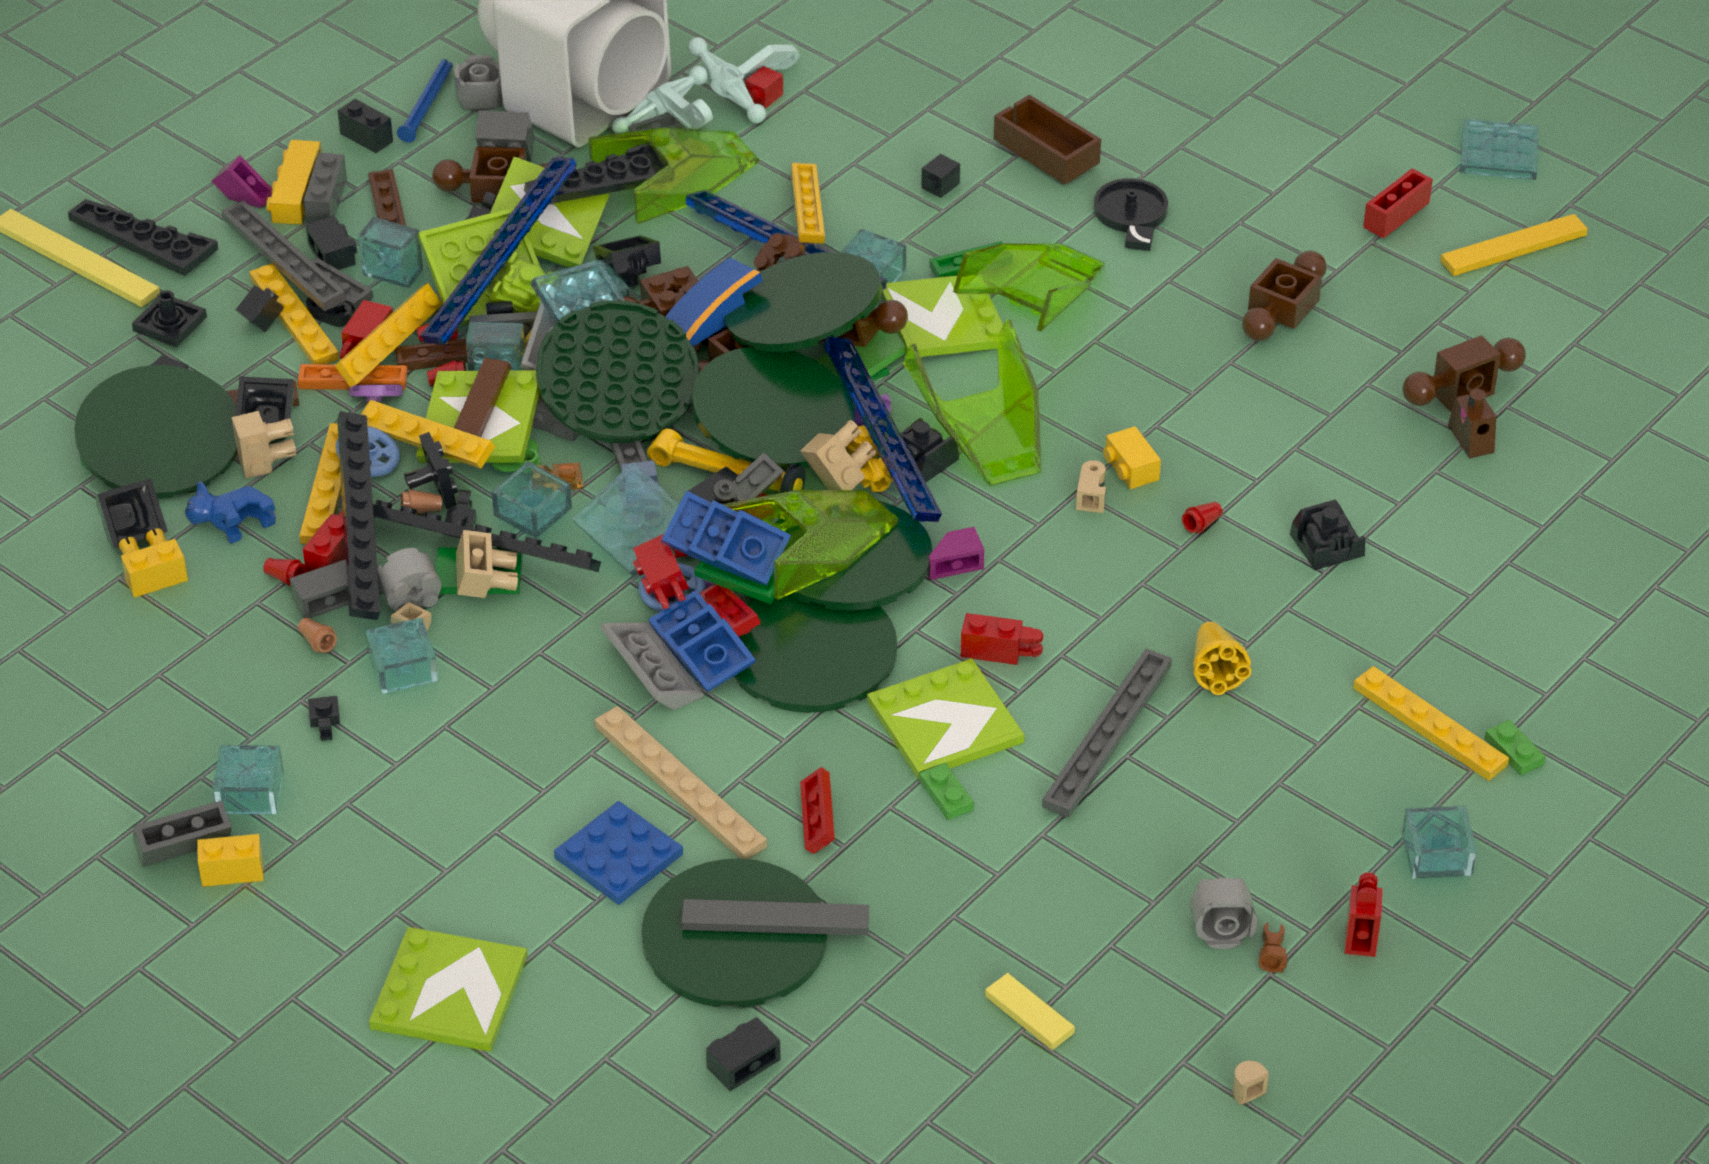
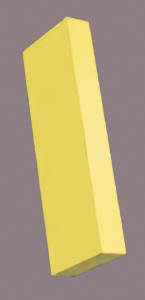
(1030, 1011)

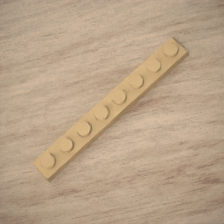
(681, 783)

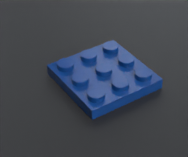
(618, 852)

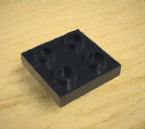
(169, 319)
(436, 471)

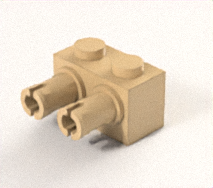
(253, 441)
(832, 462)
(475, 565)

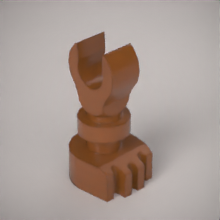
(1272, 955)

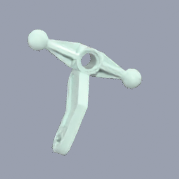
(730, 80)
(670, 99)

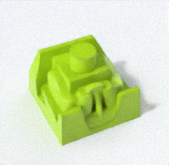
(516, 286)

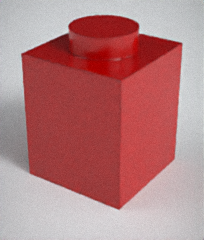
(765, 86)

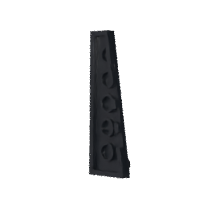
(610, 175)
(144, 237)

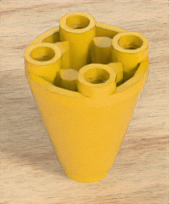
(1219, 659)

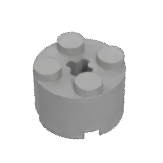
(478, 83)
(409, 578)
(1223, 912)

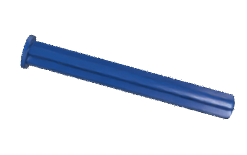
(407, 132)

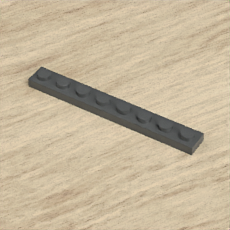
(284, 255)
(1106, 733)

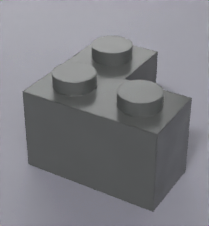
(505, 130)

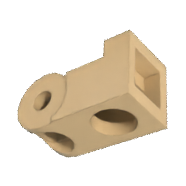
(1091, 487)

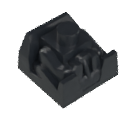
(630, 257)
(267, 395)
(929, 449)
(130, 512)
(1326, 535)

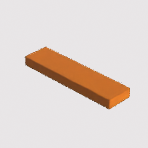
(328, 377)

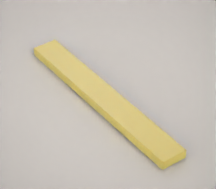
(78, 258)

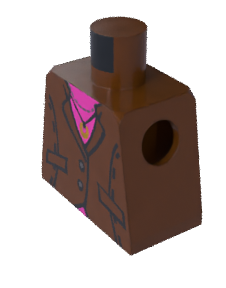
(1473, 424)

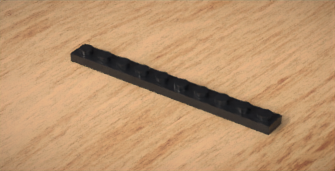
(358, 516)
(505, 540)

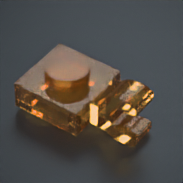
(568, 472)

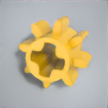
(876, 475)

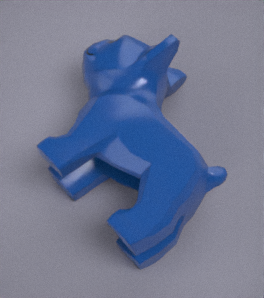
(230, 509)

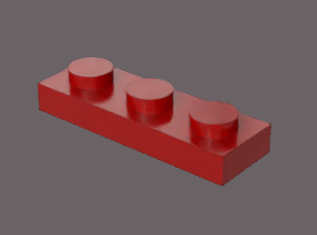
(731, 608)
(817, 810)

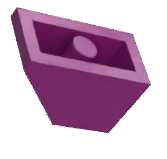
(241, 182)
(957, 554)

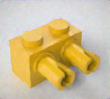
(152, 566)

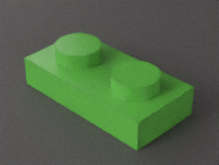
(1514, 744)
(946, 791)

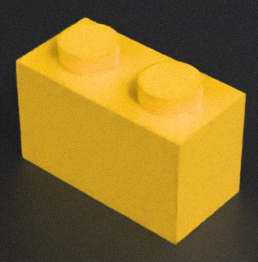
(1132, 457)
(230, 860)

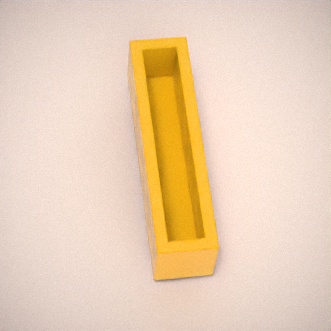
(292, 182)

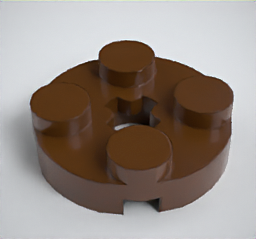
(775, 248)

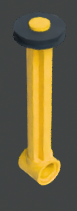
(670, 448)

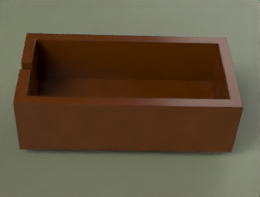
(1047, 139)

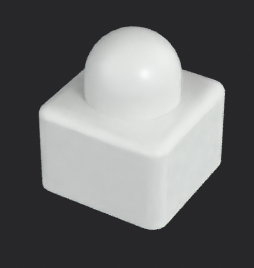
(577, 59)

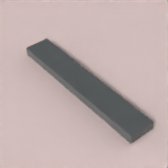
(775, 917)

